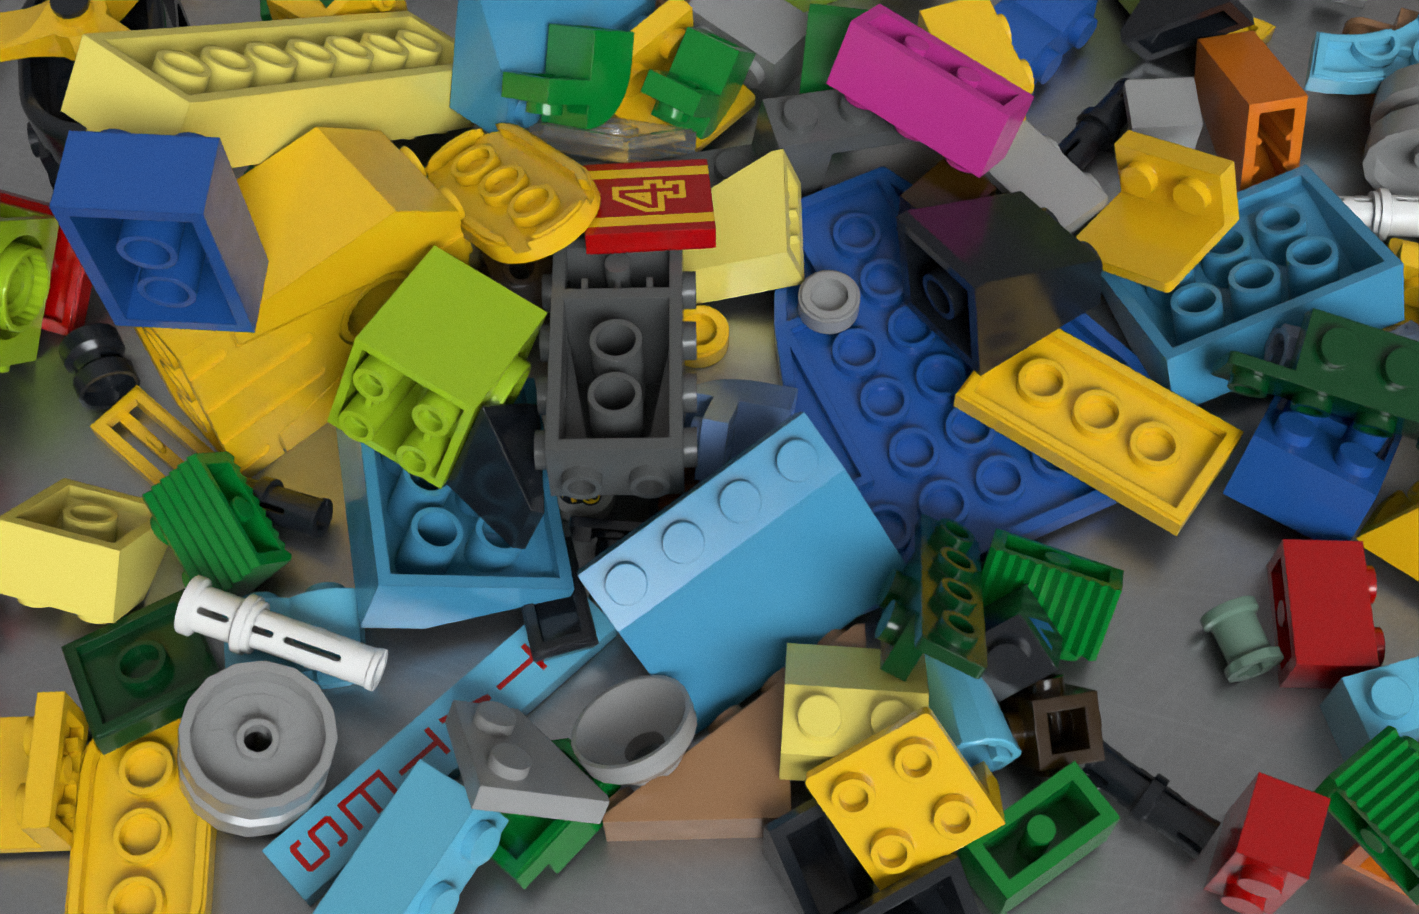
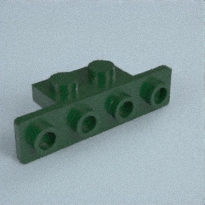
(1339, 371)
(935, 603)

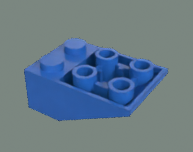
(1311, 472)

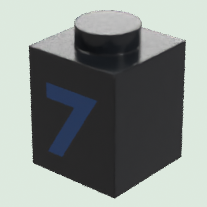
(1019, 643)

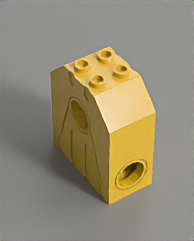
(341, 233)

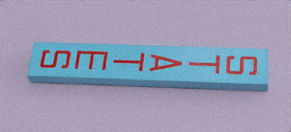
(330, 832)

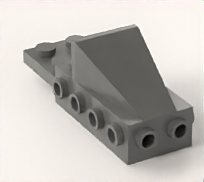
(617, 373)

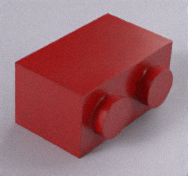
(1323, 612)
(1266, 845)

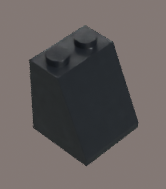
(994, 274)

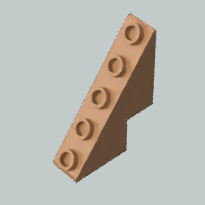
(723, 783)

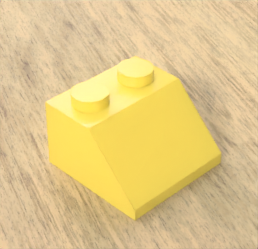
(79, 551)
(839, 700)

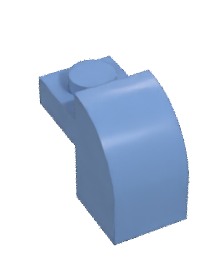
(735, 416)

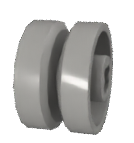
(1393, 142)
(293, 740)

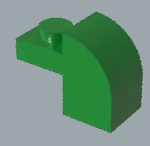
(582, 76)
(699, 82)

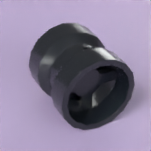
(97, 361)

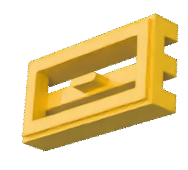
(120, 414)

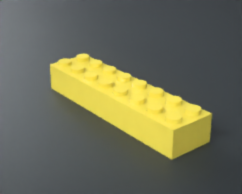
(268, 80)

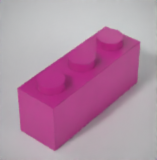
(929, 90)

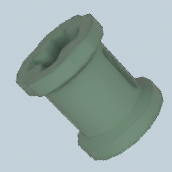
(1241, 639)

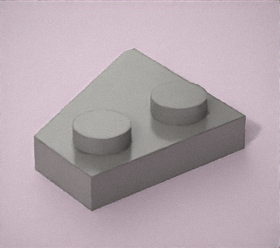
(518, 768)

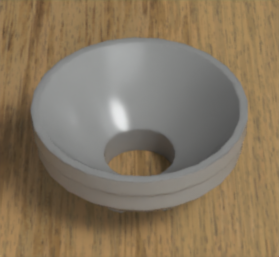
(627, 720)

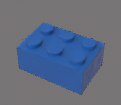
(161, 229)

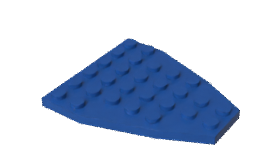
(891, 385)

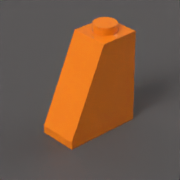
(1250, 106)

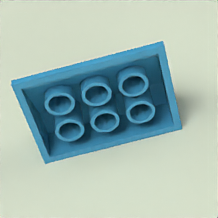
(514, 38)
(1282, 258)
(430, 557)
(742, 566)

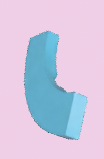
(1360, 61)

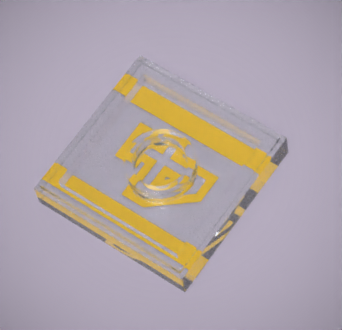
(619, 140)

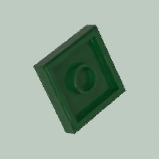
(137, 673)

